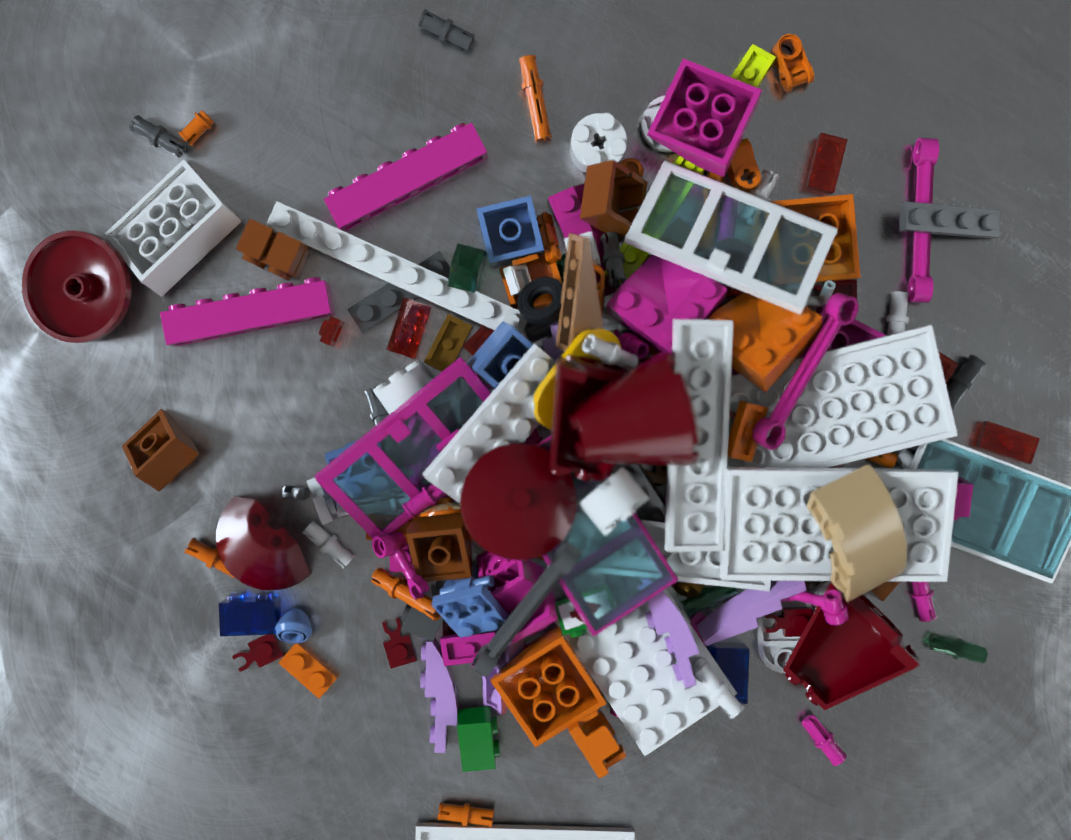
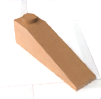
(579, 293)

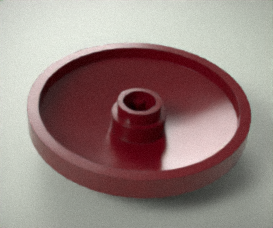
(76, 286)
(517, 503)

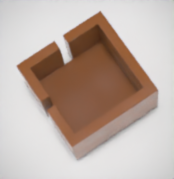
(608, 190)
(278, 251)

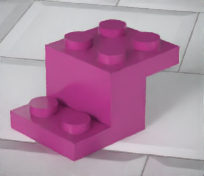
(512, 583)

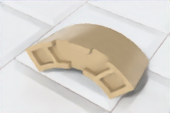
(862, 529)

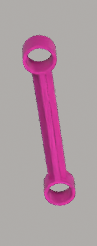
(921, 283)
(805, 371)

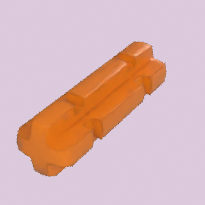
(549, 237)

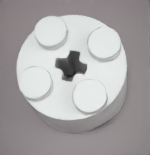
(599, 128)
(402, 386)
(614, 501)

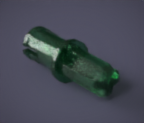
(958, 649)

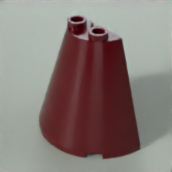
(573, 381)
(638, 418)
(255, 551)
(848, 657)

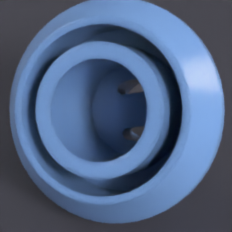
(293, 627)

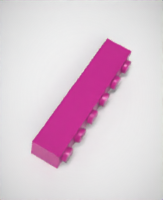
(406, 177)
(247, 313)

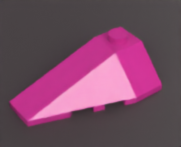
(566, 213)

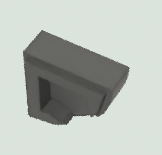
(296, 492)

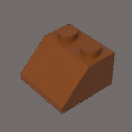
(159, 451)
(440, 547)

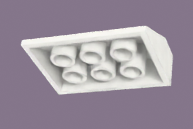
(172, 228)

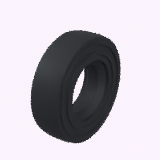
(531, 292)

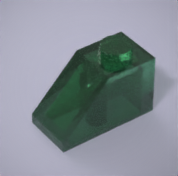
(466, 267)

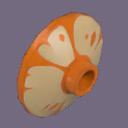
(444, 507)

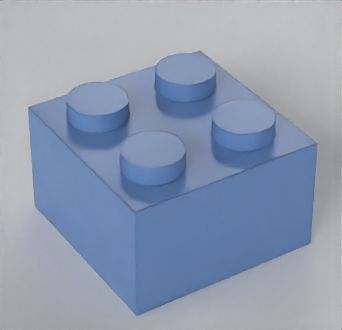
(510, 230)
(499, 354)

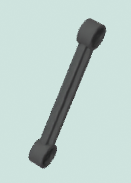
(560, 565)

